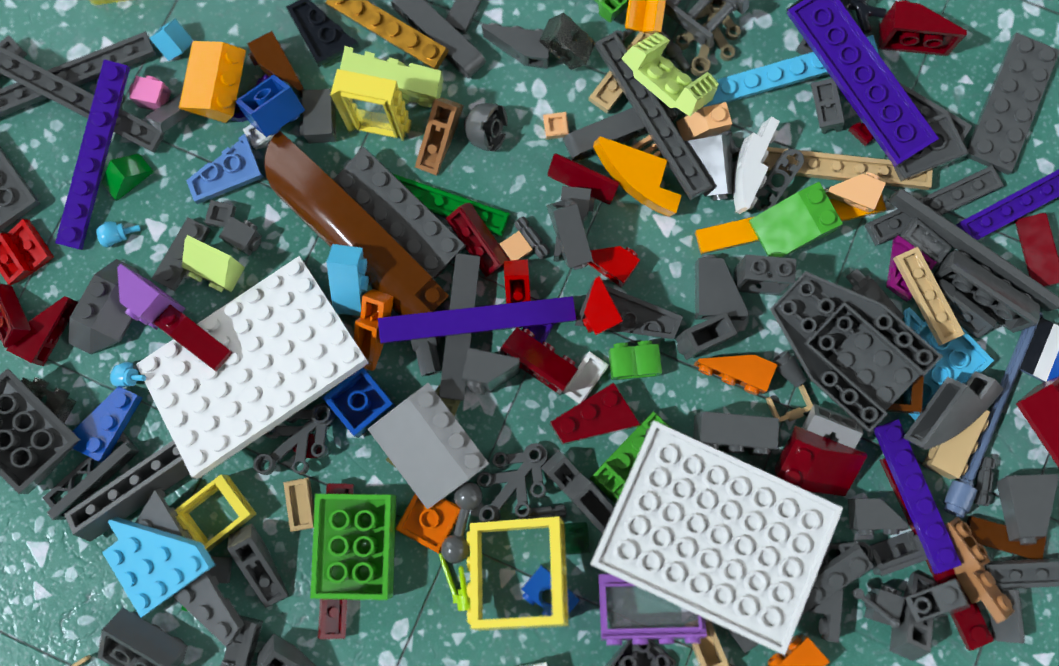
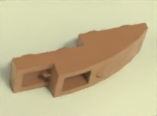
(974, 579)

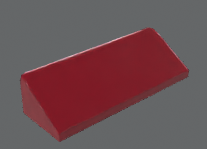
(579, 176)
(478, 238)
(1039, 249)
(12, 317)

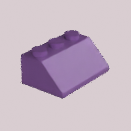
(142, 297)

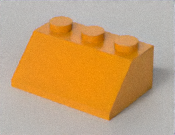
(212, 80)

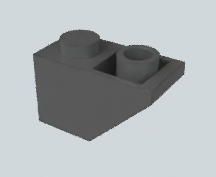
(873, 515)
(938, 601)

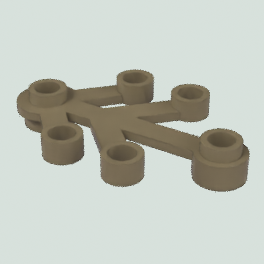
(701, 59)

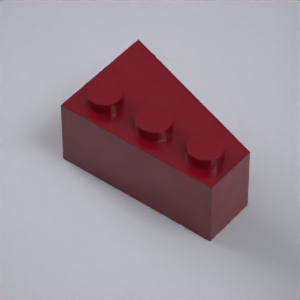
(596, 416)

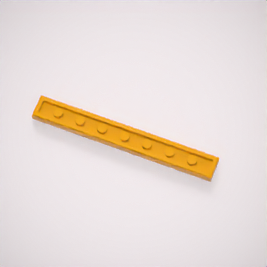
(741, 232)

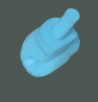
(113, 233)
(125, 375)

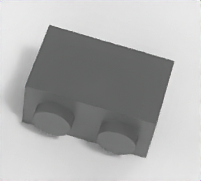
(318, 117)

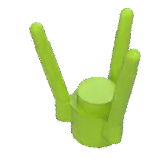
(461, 597)

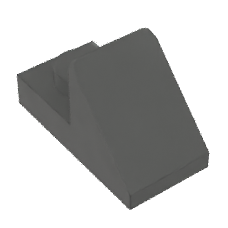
(830, 623)

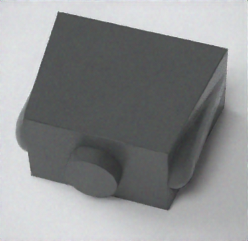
(705, 336)

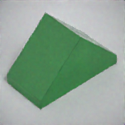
(125, 174)

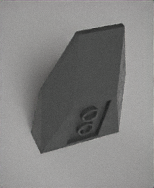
(852, 347)

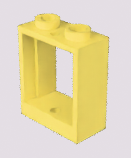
(232, 495)

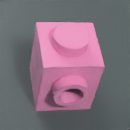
(149, 92)

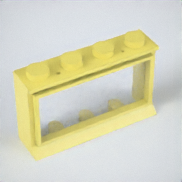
(370, 104)

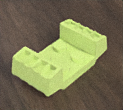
(665, 79)

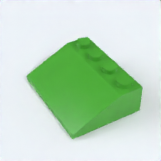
(353, 546)

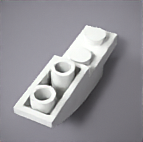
(749, 170)

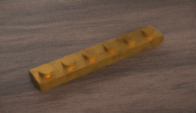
(392, 30)

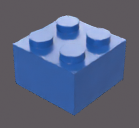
(270, 106)
(359, 402)

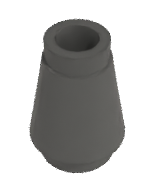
(789, 368)

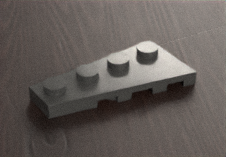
(638, 316)

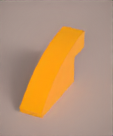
(638, 175)

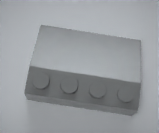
(428, 446)

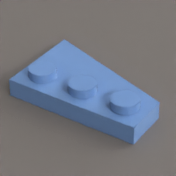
(228, 172)

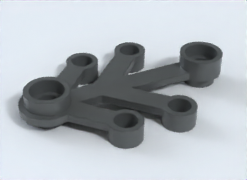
(298, 437)
(516, 480)

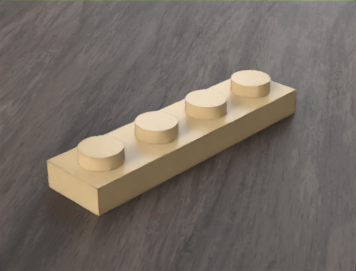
(608, 90)
(928, 296)

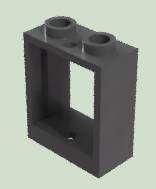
(772, 273)

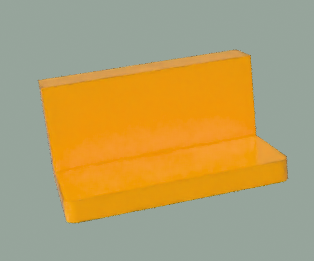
(645, 15)

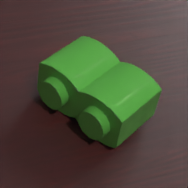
(634, 361)

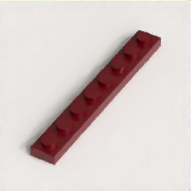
(968, 621)

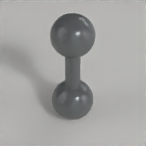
(455, 547)

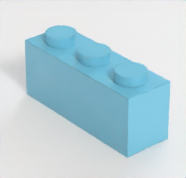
(347, 278)

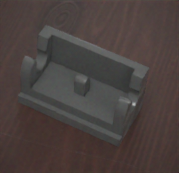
(827, 105)
(897, 553)
(244, 646)

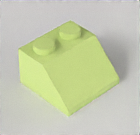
(211, 265)

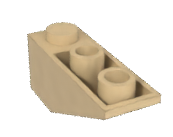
(952, 456)

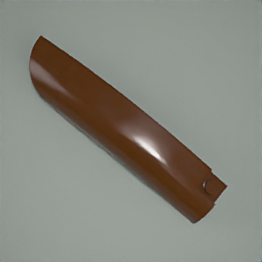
(344, 222)

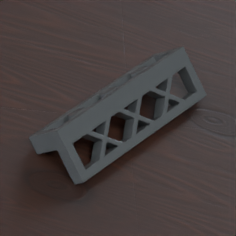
(92, 482)

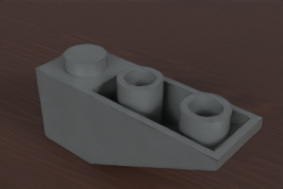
(518, 43)

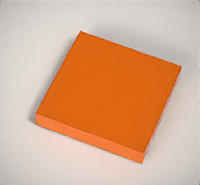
(429, 525)

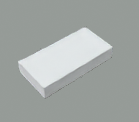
(585, 378)

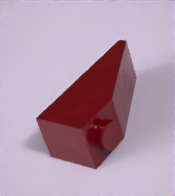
(44, 332)
(192, 337)

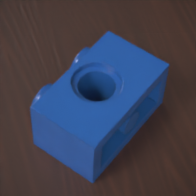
(537, 584)

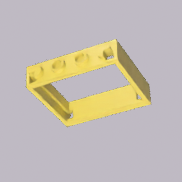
(558, 575)

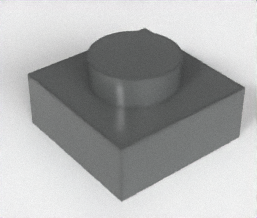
(219, 214)

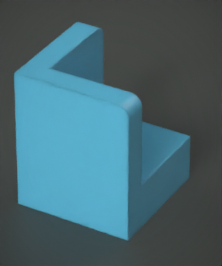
(171, 39)

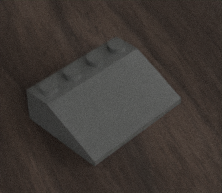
(30, 436)

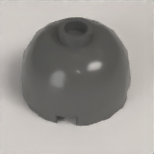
(485, 126)

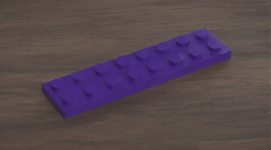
(863, 78)

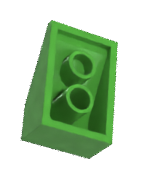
(796, 221)

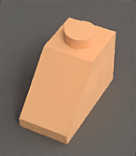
(705, 122)
(858, 191)

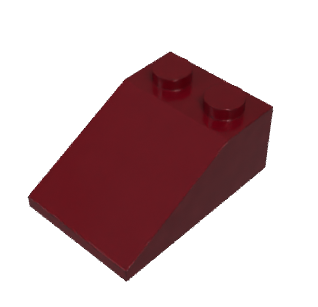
(918, 30)
(818, 463)

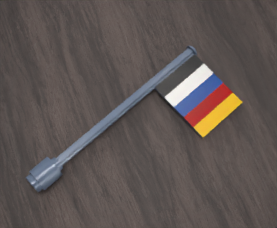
(1035, 355)

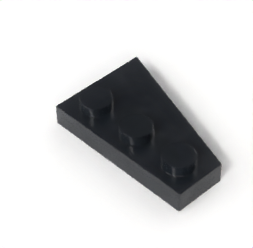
(319, 32)

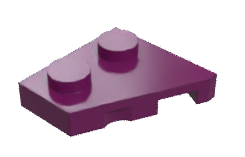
(895, 280)

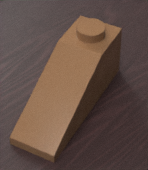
(438, 134)

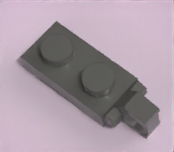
(869, 288)

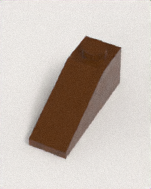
(272, 60)

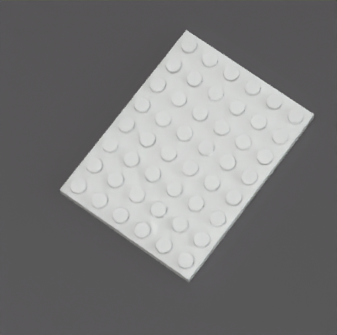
(283, 357)
(717, 537)

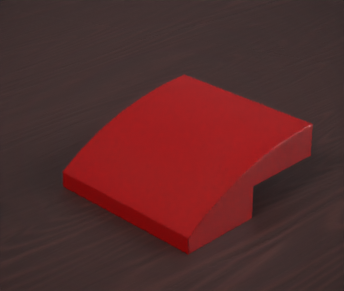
(22, 252)

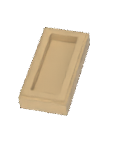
(299, 504)

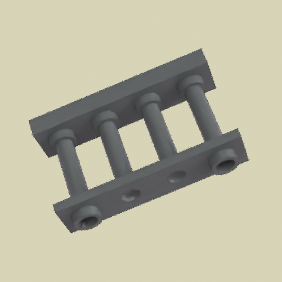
(702, 34)

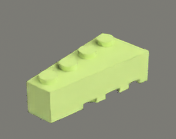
(416, 82)

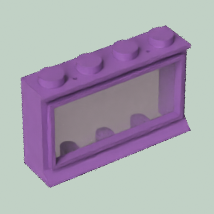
(642, 616)

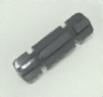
(532, 237)
(984, 481)
(545, 512)

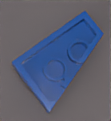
(105, 424)

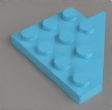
(958, 362)
(153, 563)

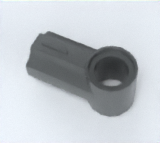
(427, 356)

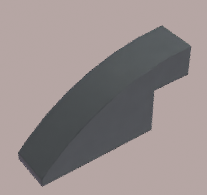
(953, 410)
(579, 490)

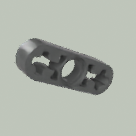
(787, 178)

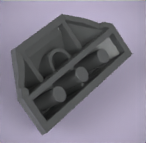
(99, 316)

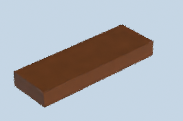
(995, 536)

